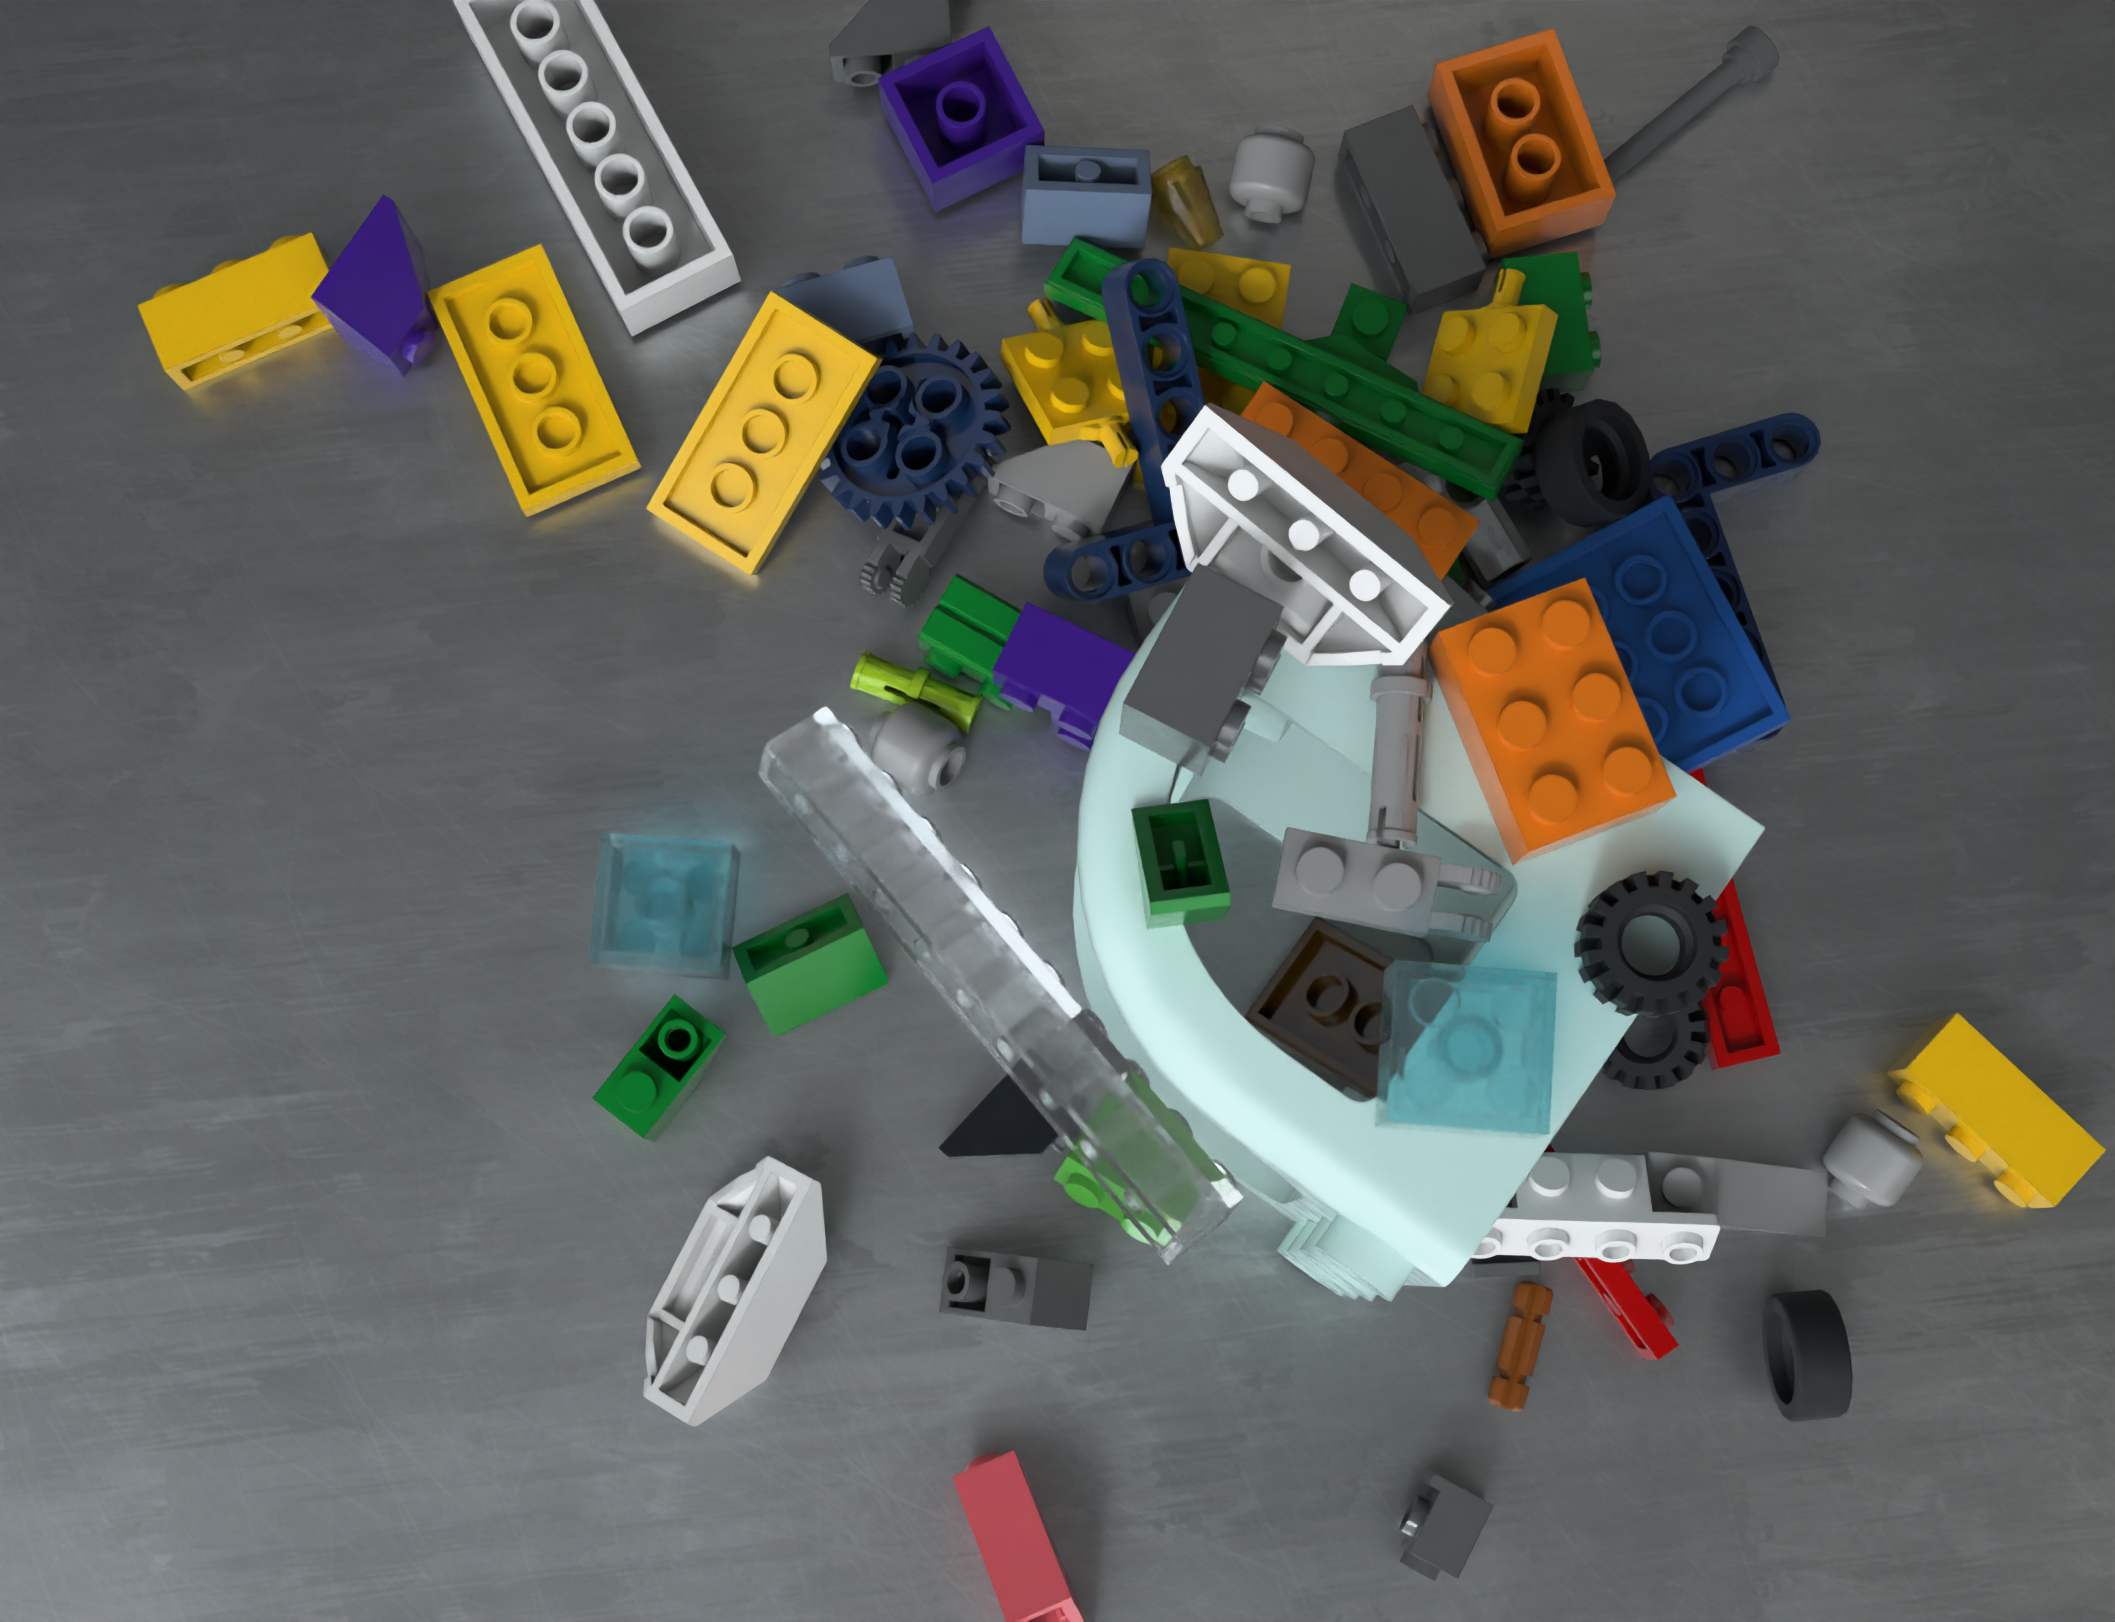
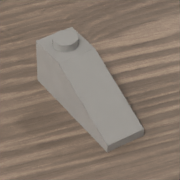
(1740, 1193)

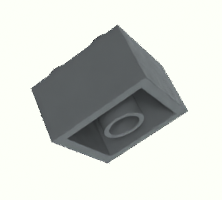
(1199, 670)

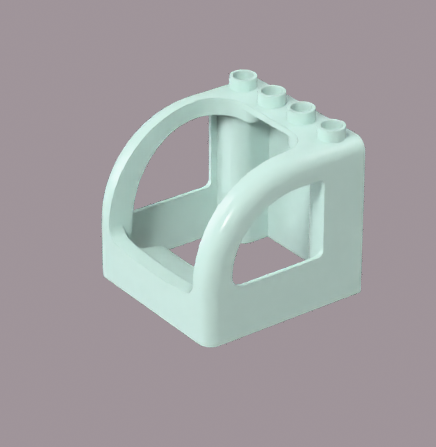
(1364, 1198)

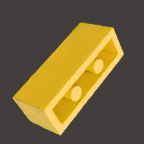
(238, 311)
(1994, 1113)

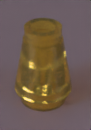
(1186, 203)

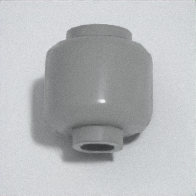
(1271, 173)
(917, 748)
(1873, 1160)

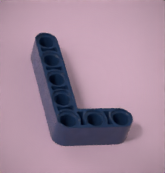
(1144, 394)
(1703, 487)

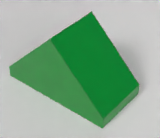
(1180, 864)

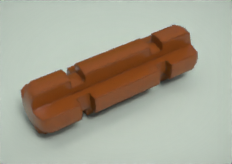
(1520, 1346)

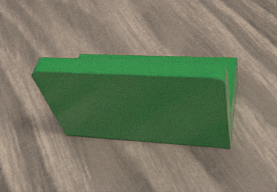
(810, 965)

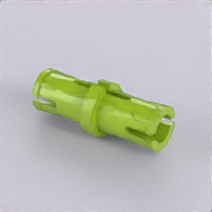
(904, 685)

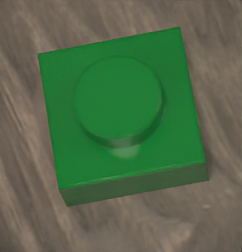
(1370, 319)

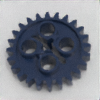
(918, 430)

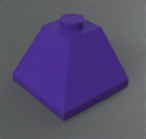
(380, 292)

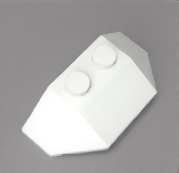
(1302, 538)
(735, 1291)

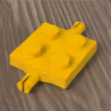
(1493, 357)
(1071, 382)

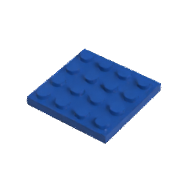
(1671, 632)

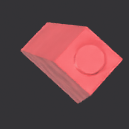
(1016, 1541)

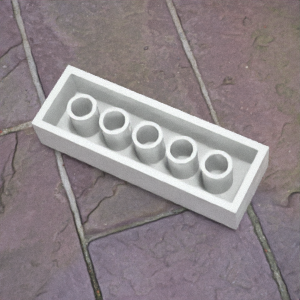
(603, 154)

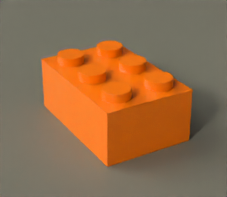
(1521, 143)
(1549, 721)

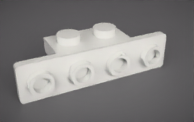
(1596, 1211)

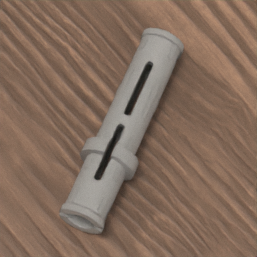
(1400, 700)

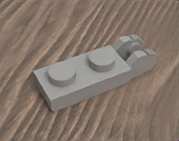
(1376, 886)

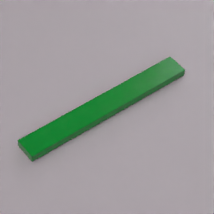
(1322, 382)

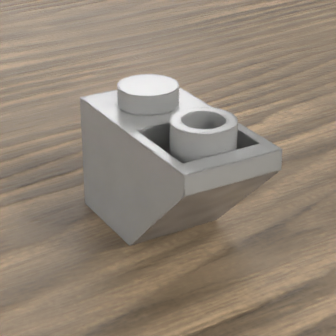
(1065, 484)

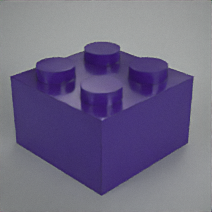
(960, 118)

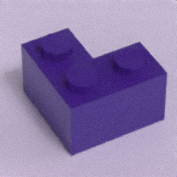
(1060, 670)

